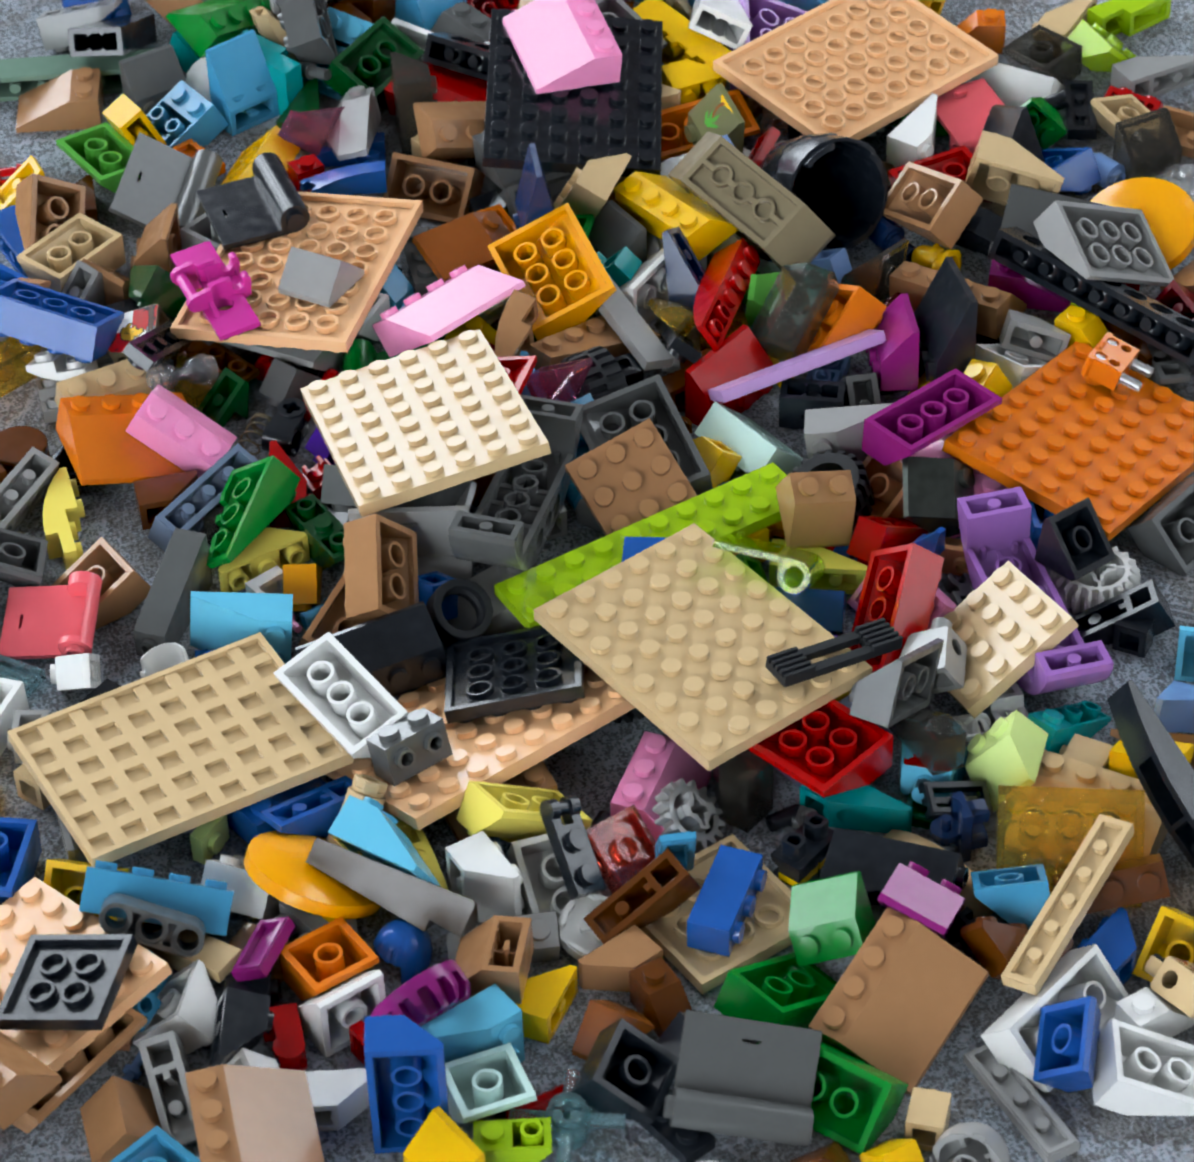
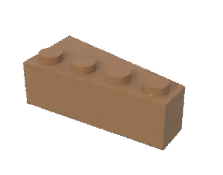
(578, 339)

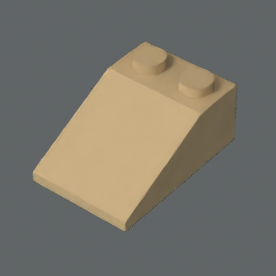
(1003, 161)

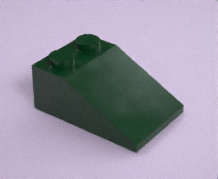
(369, 61)

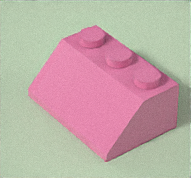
(179, 432)
(651, 768)

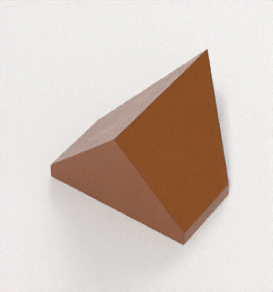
(601, 1015)

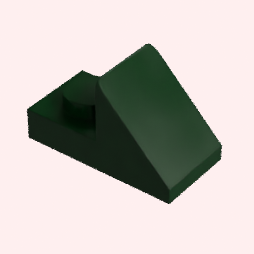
(225, 397)

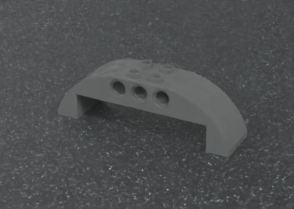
(522, 499)

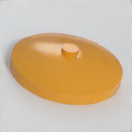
(1165, 207)
(280, 868)

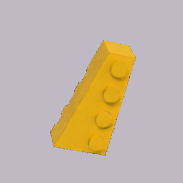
(681, 40)

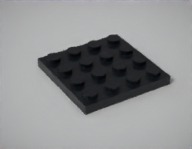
(509, 674)

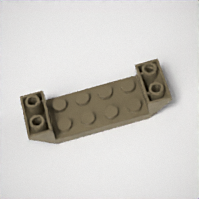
(752, 201)

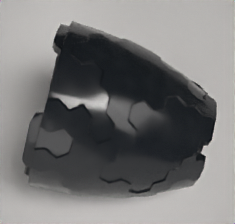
(836, 180)

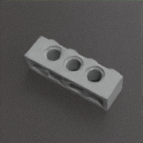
(25, 487)

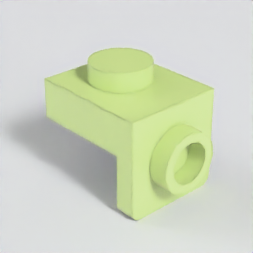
(209, 839)

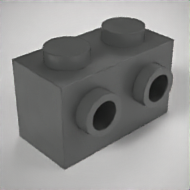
(409, 746)

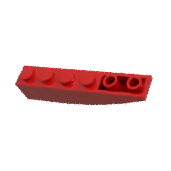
(723, 290)

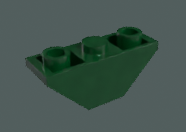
(321, 526)

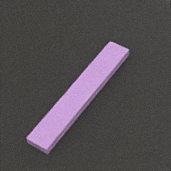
(796, 365)

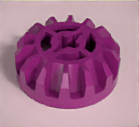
(427, 994)

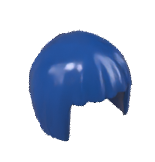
(404, 947)

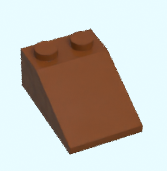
(461, 243)

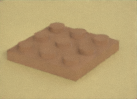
(629, 478)

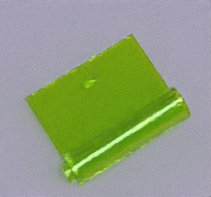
(796, 567)

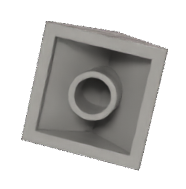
(317, 277)

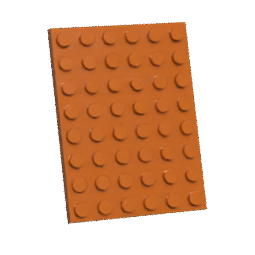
(1081, 440)

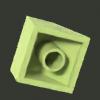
(1006, 754)

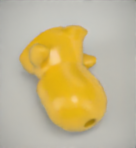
(933, 256)

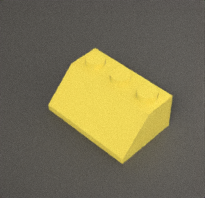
(506, 810)

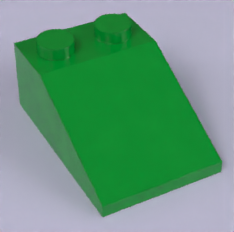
(775, 992)

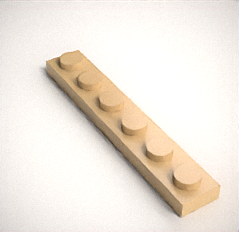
(1067, 904)

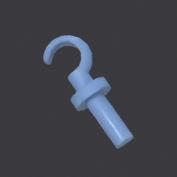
(132, 1070)

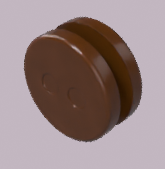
(17, 442)

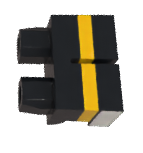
(803, 851)

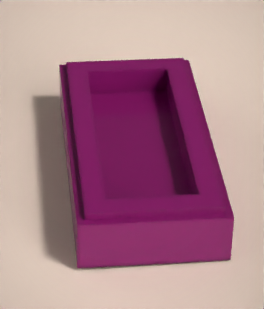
(263, 949)

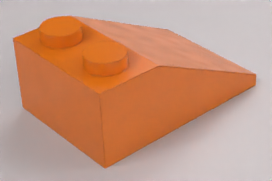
(849, 314)

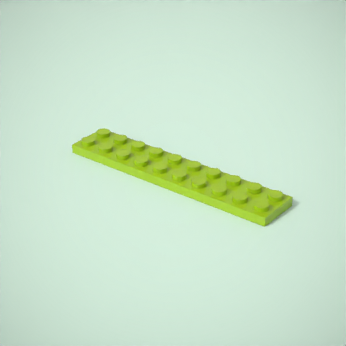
(738, 505)

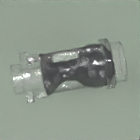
(195, 370)

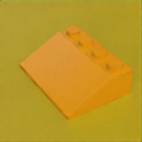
(556, 268)

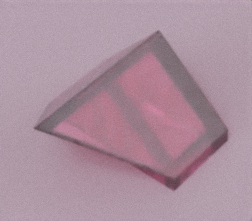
(310, 128)
(559, 380)

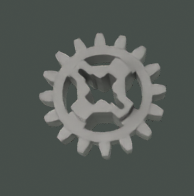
(689, 809)

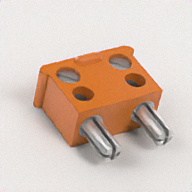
(1111, 363)

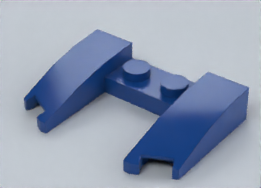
(362, 175)

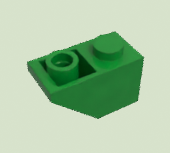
(1045, 120)

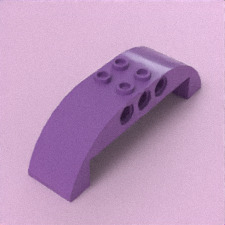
(997, 531)

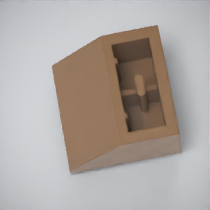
(498, 955)

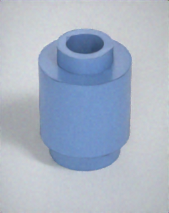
(1109, 170)

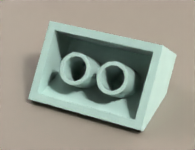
(747, 439)

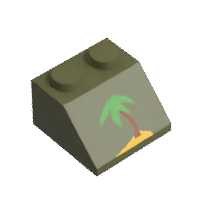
(717, 115)

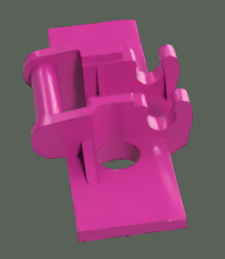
(220, 287)

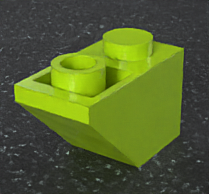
(514, 1139)

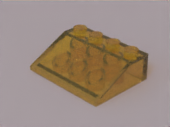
(1052, 822)

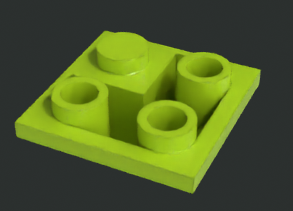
(1097, 49)

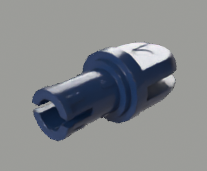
(887, 234)

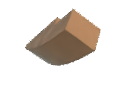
(516, 324)

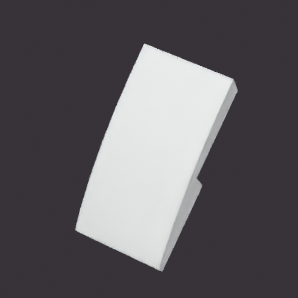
(57, 367)

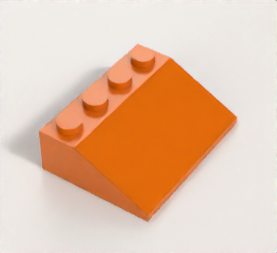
(97, 440)

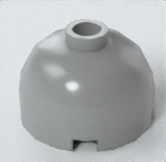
(970, 1143)

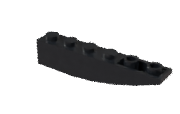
(1157, 763)

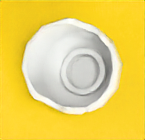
(162, 657)

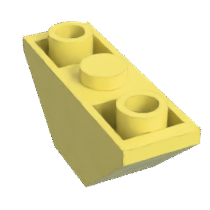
(267, 550)

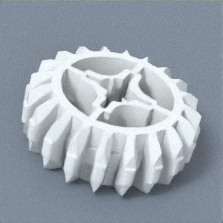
(1099, 584)

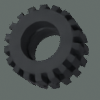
(604, 375)
(841, 461)

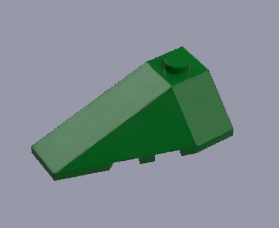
(250, 502)

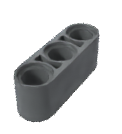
(164, 939)

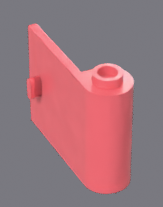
(965, 112)
(51, 619)

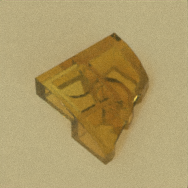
(674, 314)

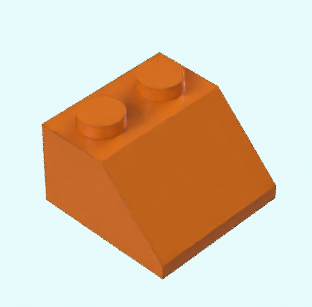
(325, 958)

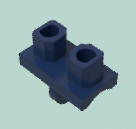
(963, 826)

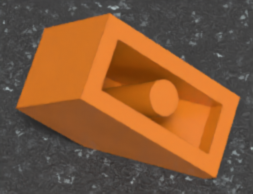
(987, 28)

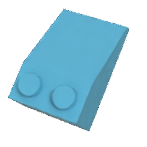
(231, 616)
(374, 834)
(479, 1025)

